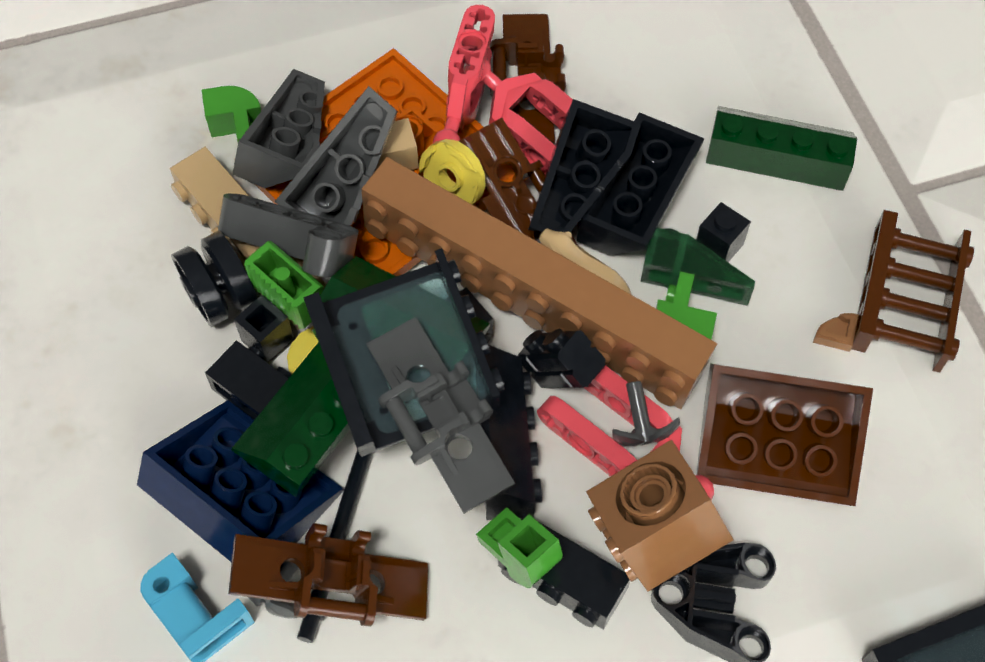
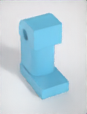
(172, 598)

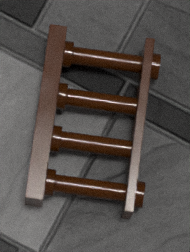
(877, 297)

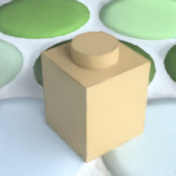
(401, 145)

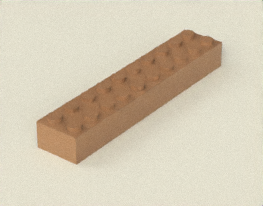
(535, 282)

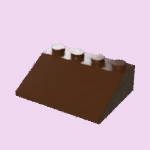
(783, 434)

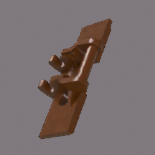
(528, 47)
(506, 200)
(331, 567)

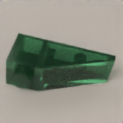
(714, 277)

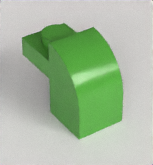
(229, 110)
(677, 307)
(521, 546)

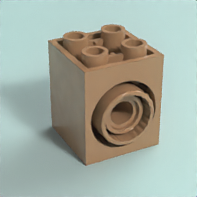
(657, 517)

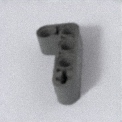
(319, 242)

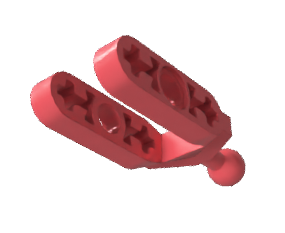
(465, 89)
(542, 95)
(591, 440)

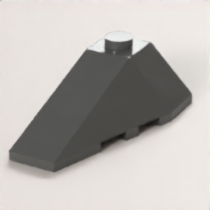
(282, 133)
(343, 163)

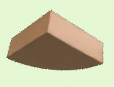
(838, 332)

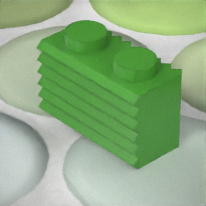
(282, 282)

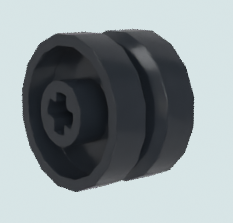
(209, 281)

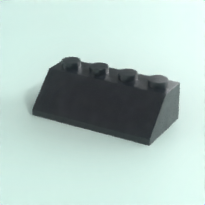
(641, 191)
(510, 437)

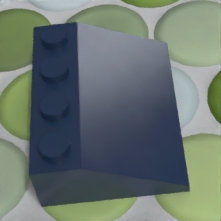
(222, 493)

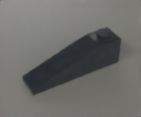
(583, 163)

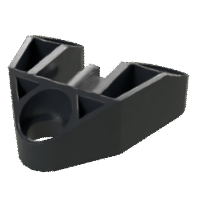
(710, 630)

